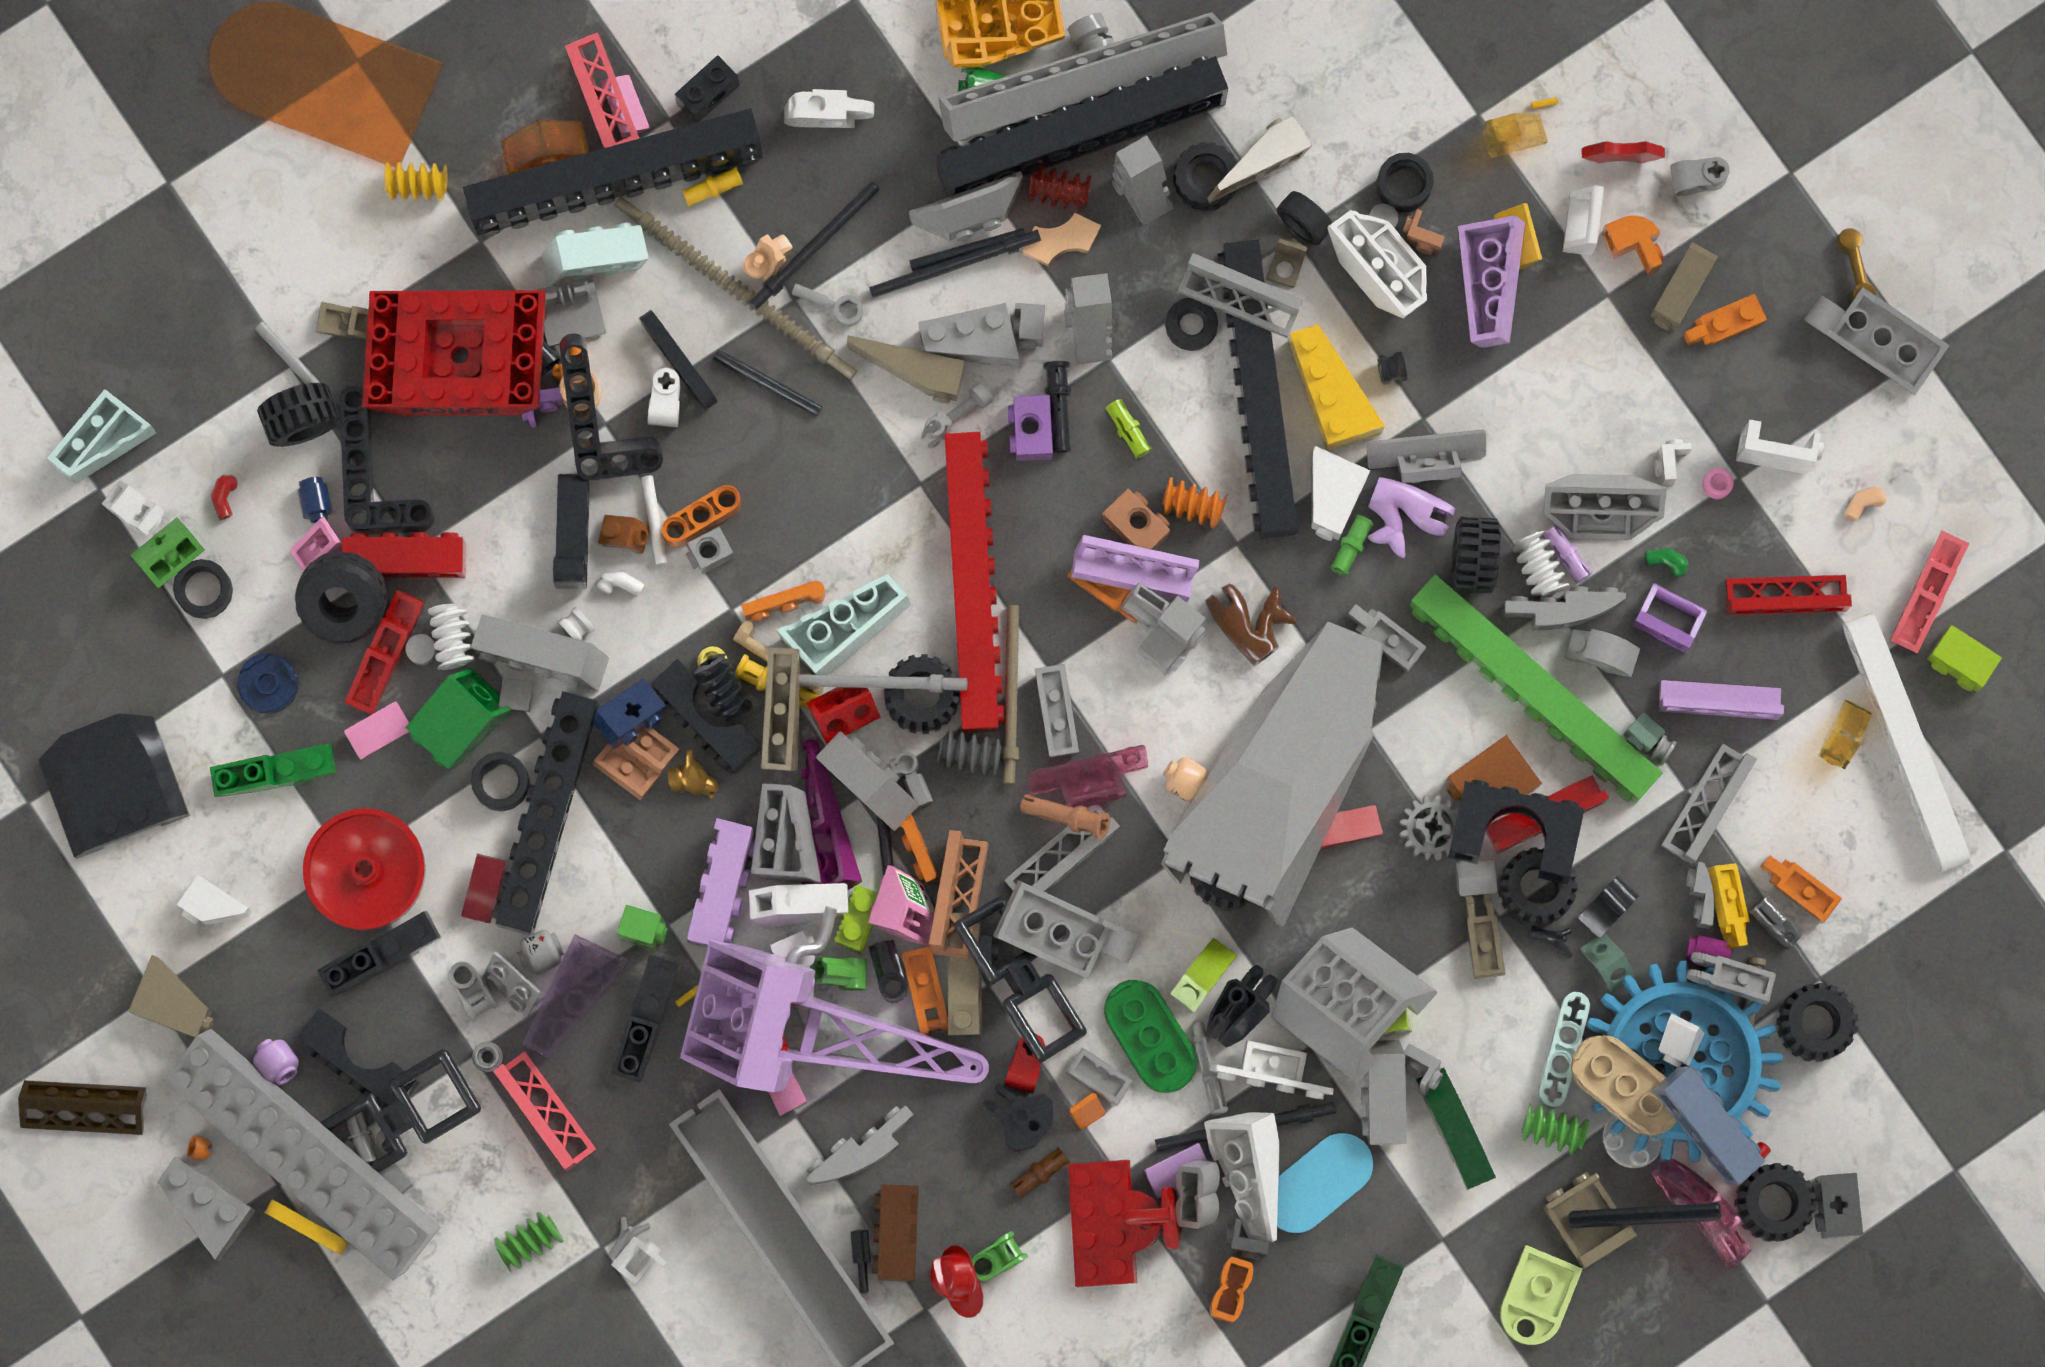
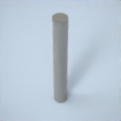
(285, 353)

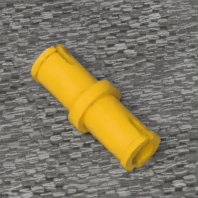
(712, 187)

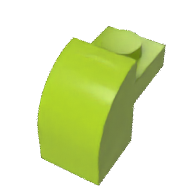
(1203, 974)

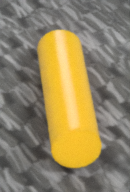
(1543, 103)
(686, 997)

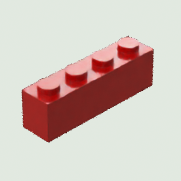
(413, 555)

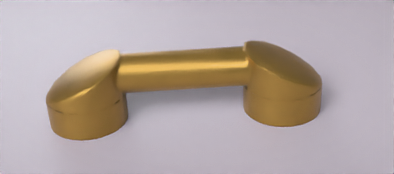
(1849, 242)

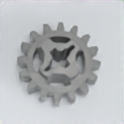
(1418, 826)

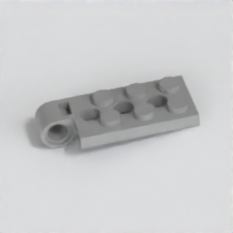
(1835, 324)
(1078, 923)

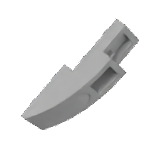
(1575, 609)
(850, 1158)

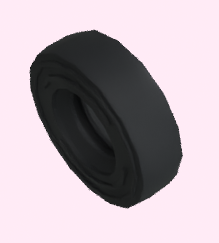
(1184, 340)

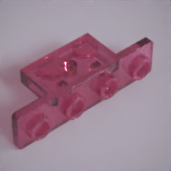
(1090, 779)

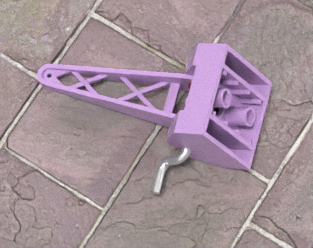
(749, 1043)

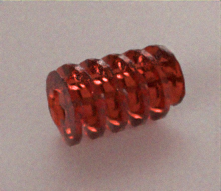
(1059, 188)

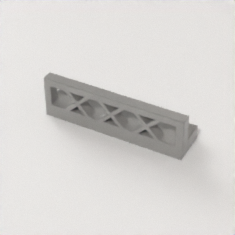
(1244, 285)
(1717, 811)
(1071, 860)

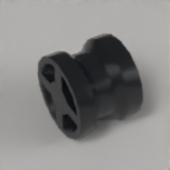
(1392, 368)

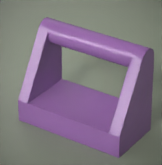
(1664, 631)

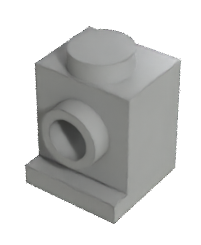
(1029, 325)

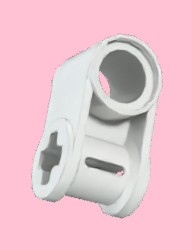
(664, 404)

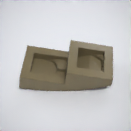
(342, 321)

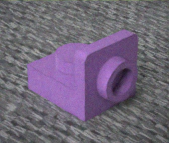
(548, 403)

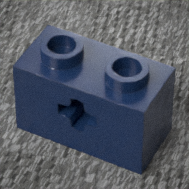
(637, 701)

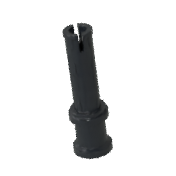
(1061, 442)

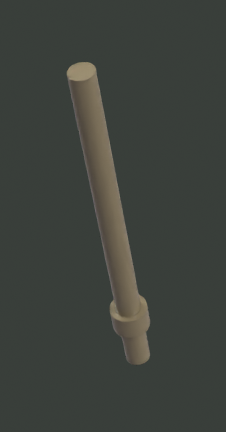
(1010, 752)

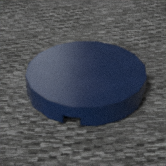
(267, 683)

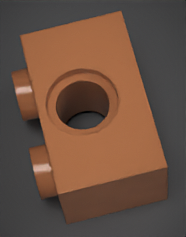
(1129, 505)

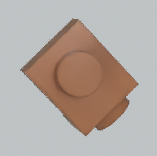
(1424, 240)

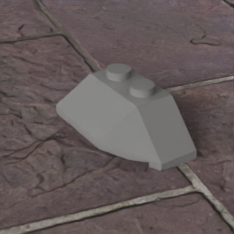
(969, 210)
(1603, 505)

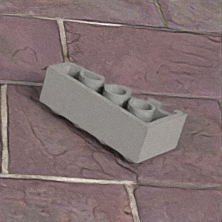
(540, 651)

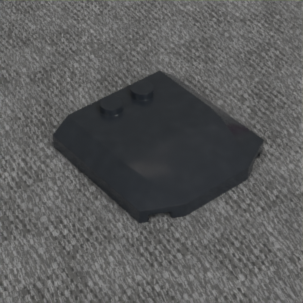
(111, 782)

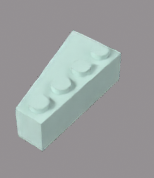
(844, 625)

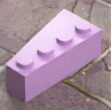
(1490, 274)
(722, 884)

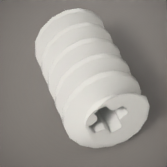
(1539, 565)
(450, 636)

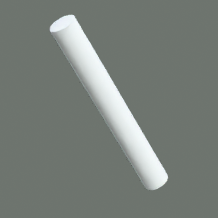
(654, 520)

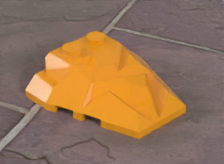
(993, 30)

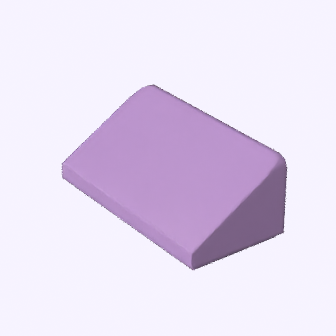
(1165, 1172)

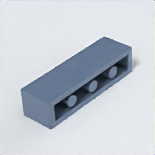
(1709, 1125)

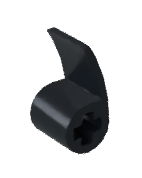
(1608, 906)

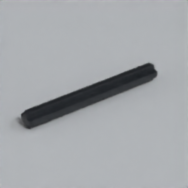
(1645, 1215)

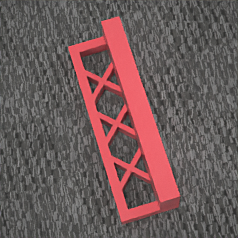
(591, 91)
(535, 1118)

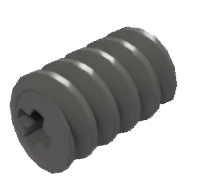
(969, 752)

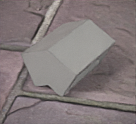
(1144, 605)
(1475, 878)

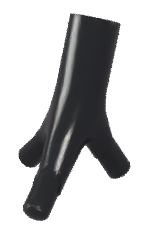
(1554, 938)

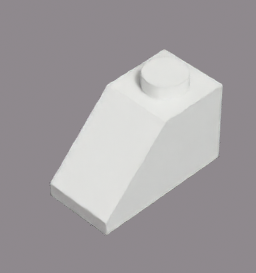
(210, 904)
(1680, 1041)

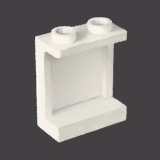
(1777, 455)

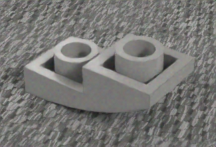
(1701, 887)

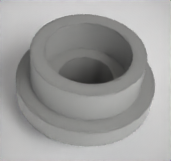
(487, 1047)

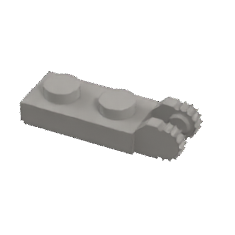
(1733, 977)

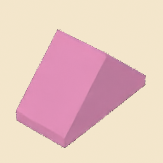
(316, 542)

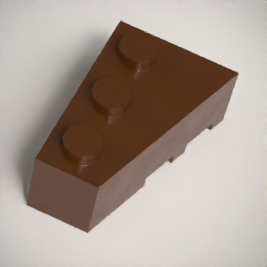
(896, 1233)

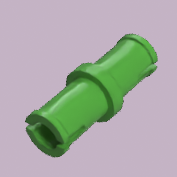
(1351, 545)

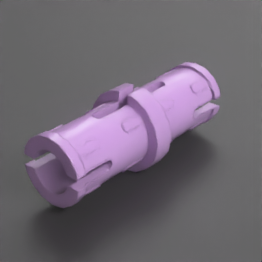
(1567, 554)

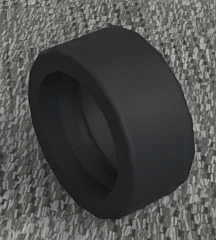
(1418, 164)
(1304, 217)
(203, 611)
(495, 759)

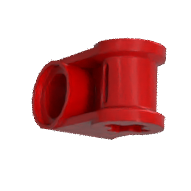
(1023, 1069)

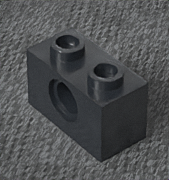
(707, 89)

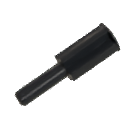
(861, 1256)

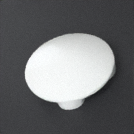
(1621, 1146)

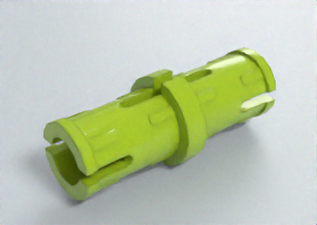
(1128, 428)

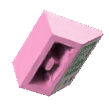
(903, 907)

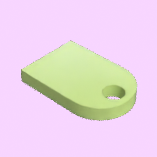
(1538, 1293)

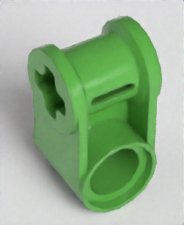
(999, 1256)

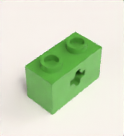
(167, 552)
(642, 928)

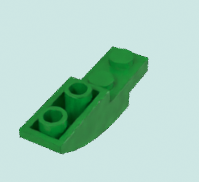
(272, 771)

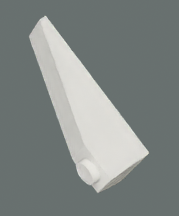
(1250, 1160)

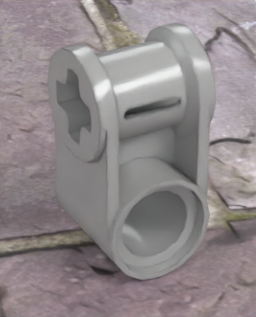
(1695, 176)
(472, 991)

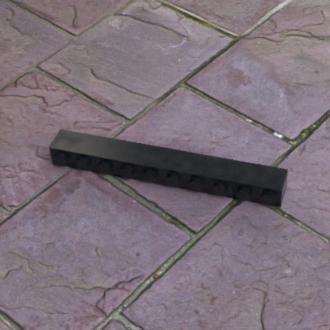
(1259, 403)

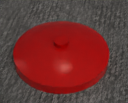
(364, 869)

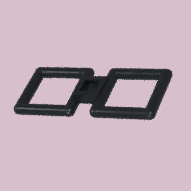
(1023, 982)
(403, 1115)

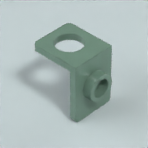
(1606, 959)

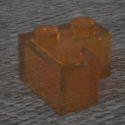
(543, 143)

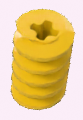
(415, 182)

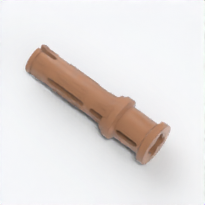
(1076, 818)

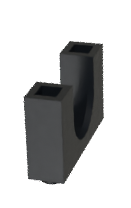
(1557, 821)

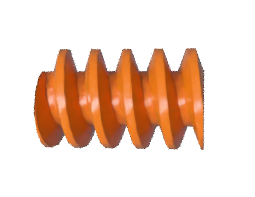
(1193, 503)

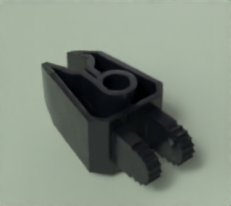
(1240, 1007)

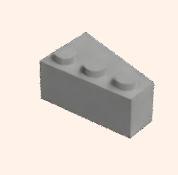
(972, 336)
(784, 836)
(207, 1207)

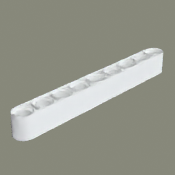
(1906, 742)

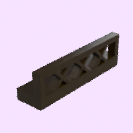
(80, 1101)

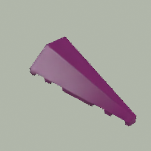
(830, 837)

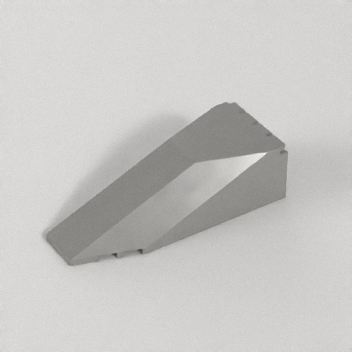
(1283, 775)

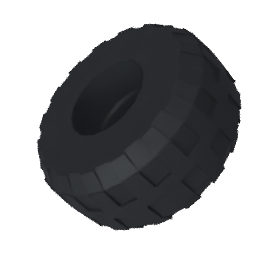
(334, 622)

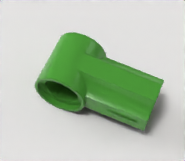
(843, 972)

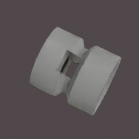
(1090, 33)

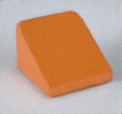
(1087, 1111)

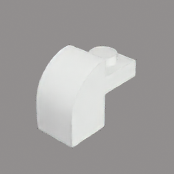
(133, 508)

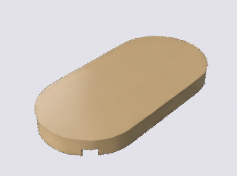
(1621, 1084)

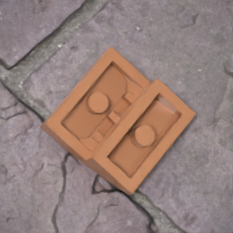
(638, 764)

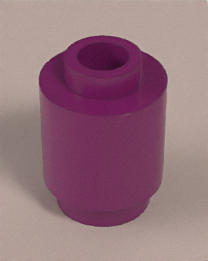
(1707, 946)

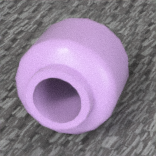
(276, 1061)

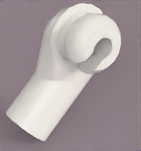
(619, 579)

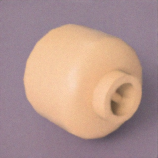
(1184, 778)

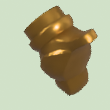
(691, 778)

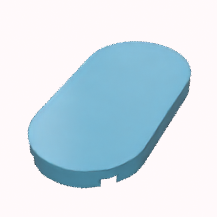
(1322, 1181)

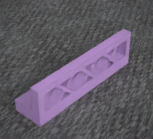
(1124, 572)
(1720, 700)

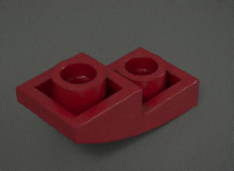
(483, 888)

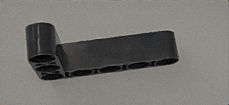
(587, 421)
(364, 474)

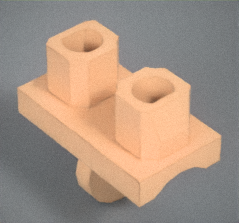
(767, 257)

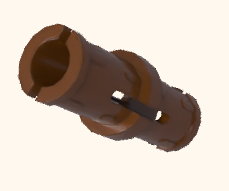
(1039, 1172)

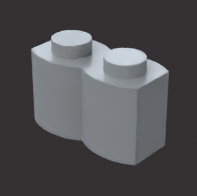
(1197, 1194)

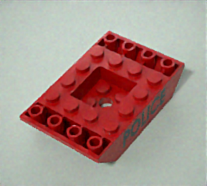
(415, 342)

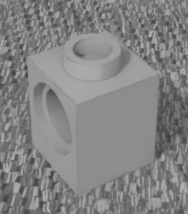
(713, 538)

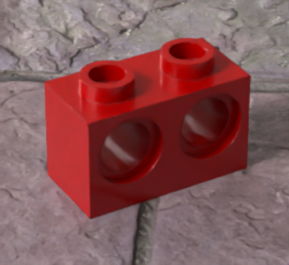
(843, 711)

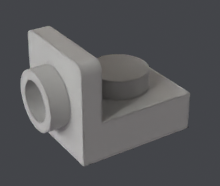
(1423, 1064)

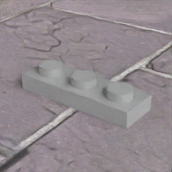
(1056, 711)

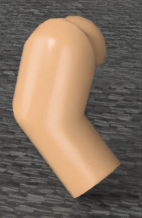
(1863, 498)

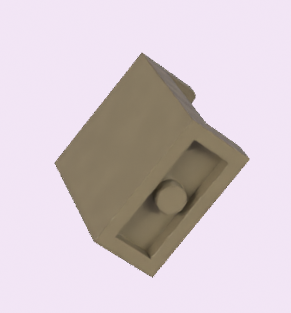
(1586, 1243)

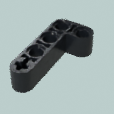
(572, 532)

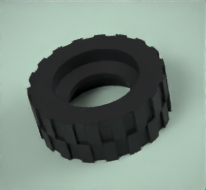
(1188, 161)

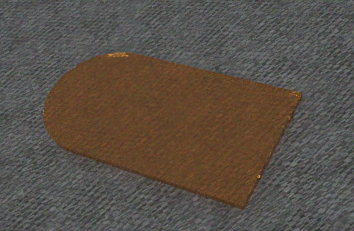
(323, 79)

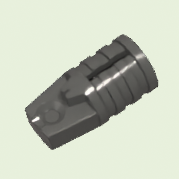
(1776, 921)

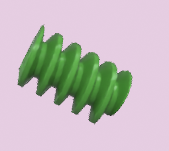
(1554, 1129)
(528, 1241)

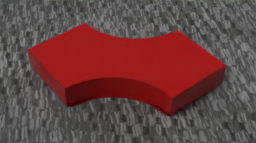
(1631, 152)

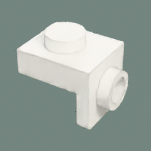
(1666, 466)
(637, 1258)

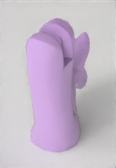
(1416, 503)

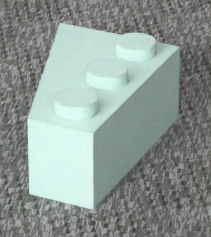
(99, 438)

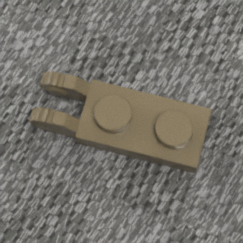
(1484, 939)

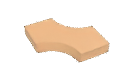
(1074, 235)

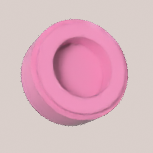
(1718, 483)

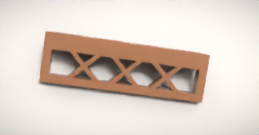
(948, 889)

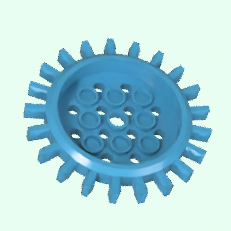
(1733, 1047)

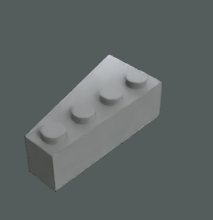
(1090, 316)

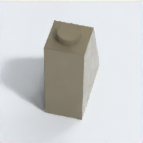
(1683, 287)
(169, 1001)

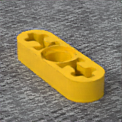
(306, 1227)

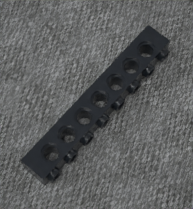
(525, 918)

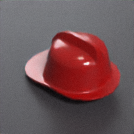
(956, 1280)

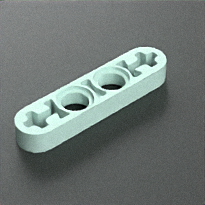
(1559, 1048)

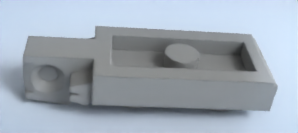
(1396, 642)

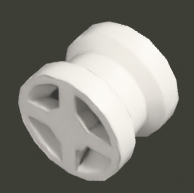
(576, 624)

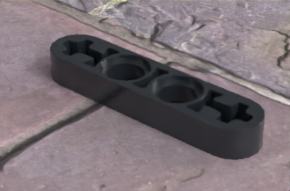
(678, 360)

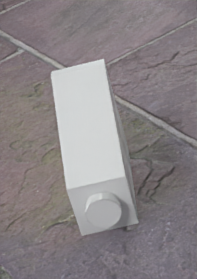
(1334, 492)

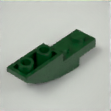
(1367, 1313)

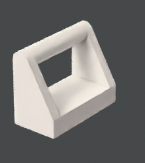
(1583, 220)

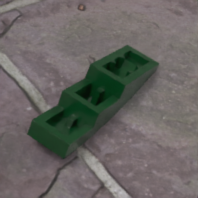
(1458, 1133)

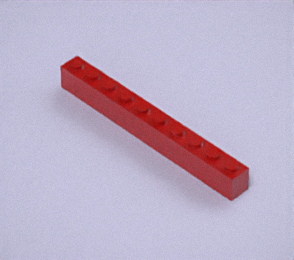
(972, 582)

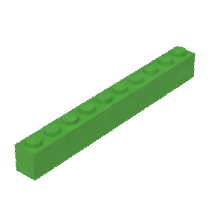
(1535, 689)

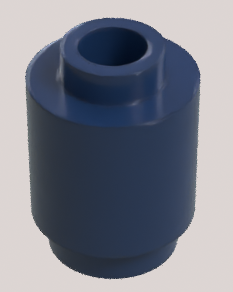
(314, 499)

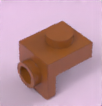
(624, 533)

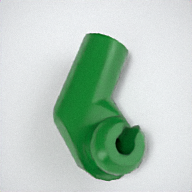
(1669, 557)

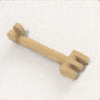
(745, 639)

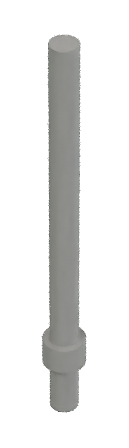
(934, 683)

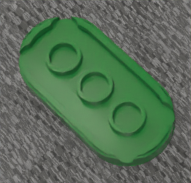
(1150, 1036)

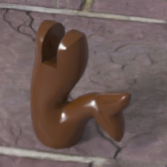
(1236, 623)

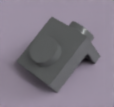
(1250, 1248)

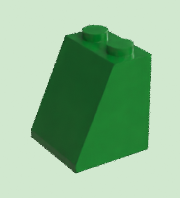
(457, 718)

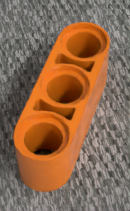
(709, 503)

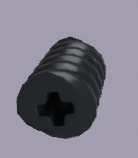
(724, 687)

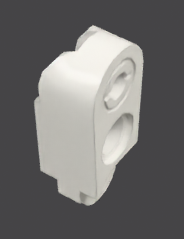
(826, 109)

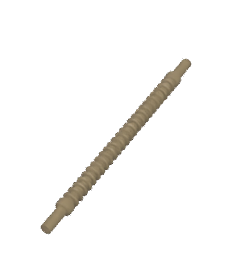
(825, 354)

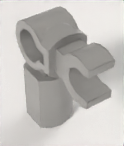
(907, 765)

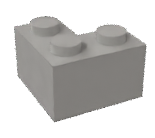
(1175, 632)

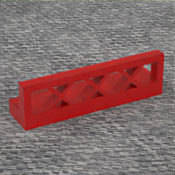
(1787, 602)
(1518, 828)

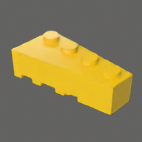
(1333, 394)

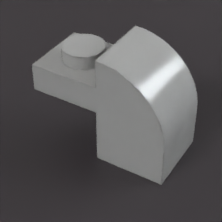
(1603, 650)

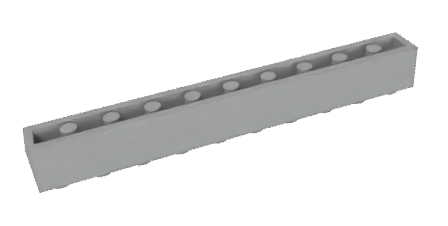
(1080, 76)

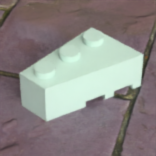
(595, 252)

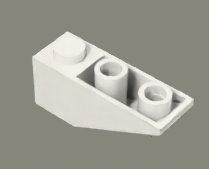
(795, 903)

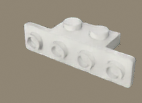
(1275, 1066)

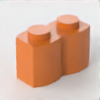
(1233, 1281)

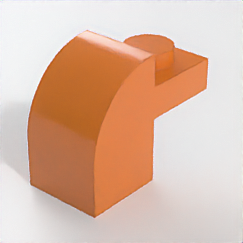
(1636, 234)

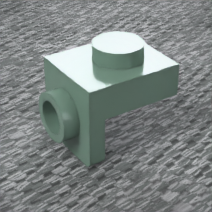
(1644, 733)

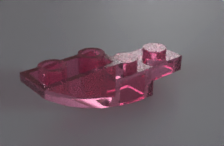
(1687, 1187)

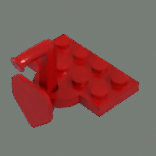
(1110, 1221)

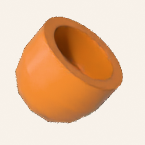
(198, 1148)

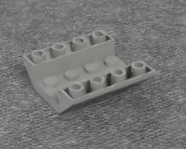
(1346, 999)

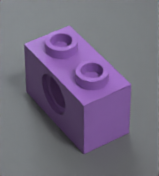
(1036, 410)

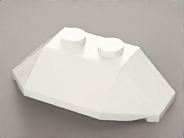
(1380, 262)

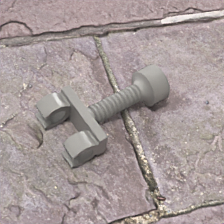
(942, 423)

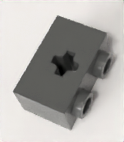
(1848, 1219)

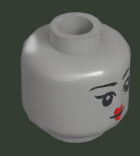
(540, 952)

